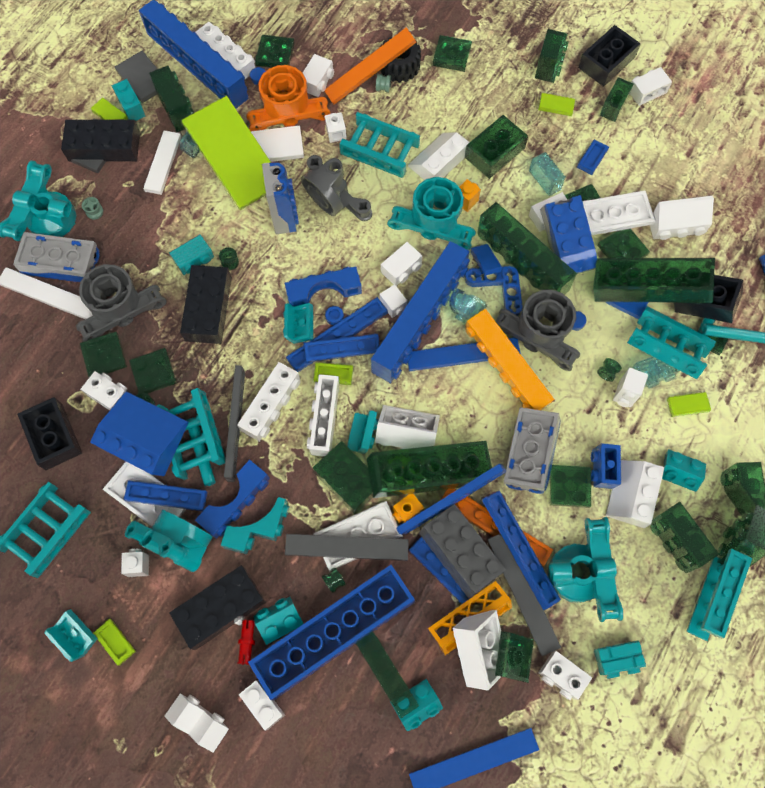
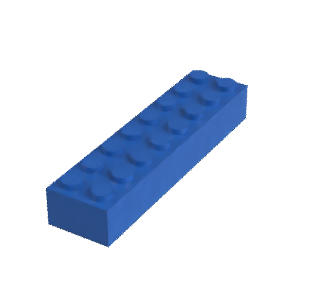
(193, 53)
(420, 312)
(331, 632)

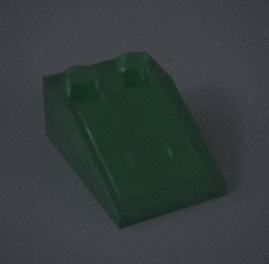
(744, 485)

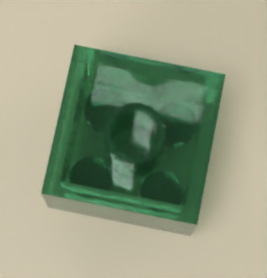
(552, 56)

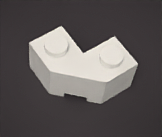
(196, 721)

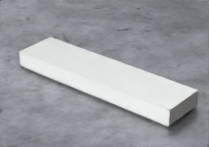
(162, 162)

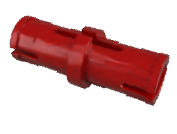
(246, 642)

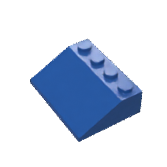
(140, 434)

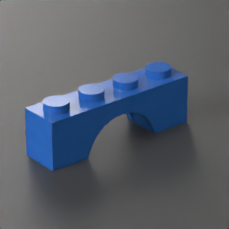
(344, 281)
(251, 481)

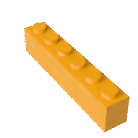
(508, 361)

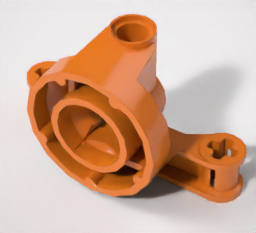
(285, 99)

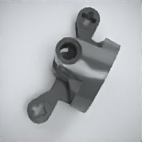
(331, 190)
(119, 309)
(540, 337)

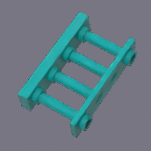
(376, 159)
(677, 333)
(209, 436)
(51, 547)
(719, 596)

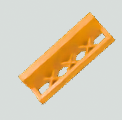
(502, 605)

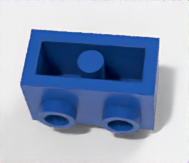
(606, 466)

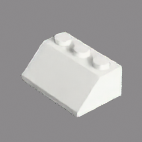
(440, 156)
(682, 217)
(406, 428)
(637, 495)
(478, 648)

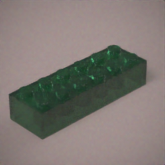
(524, 250)
(654, 280)
(427, 468)

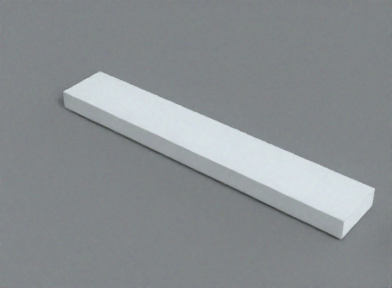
(44, 293)

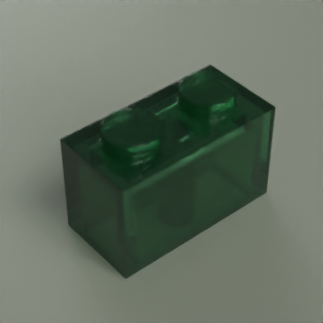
(616, 99)

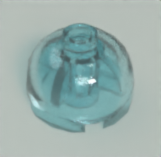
(465, 305)

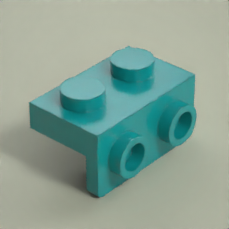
(298, 323)
(361, 432)
(683, 470)
(277, 620)
(71, 636)
(428, 705)

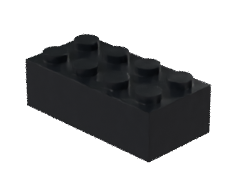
(101, 140)
(206, 304)
(217, 608)

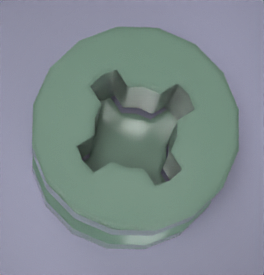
(383, 83)
(88, 206)

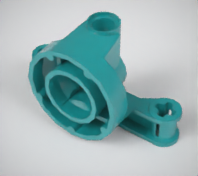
(32, 206)
(435, 223)
(172, 539)
(602, 569)

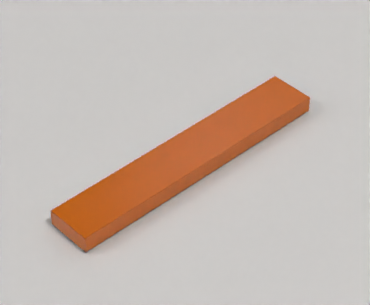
(370, 66)
(480, 517)

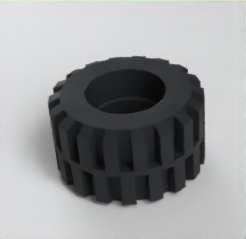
(407, 67)

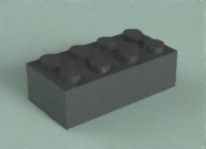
(462, 551)

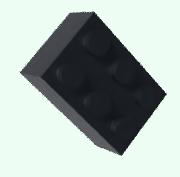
(609, 55)
(726, 299)
(49, 433)

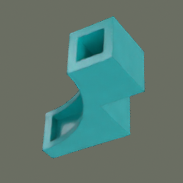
(241, 538)

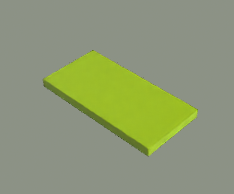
(229, 150)

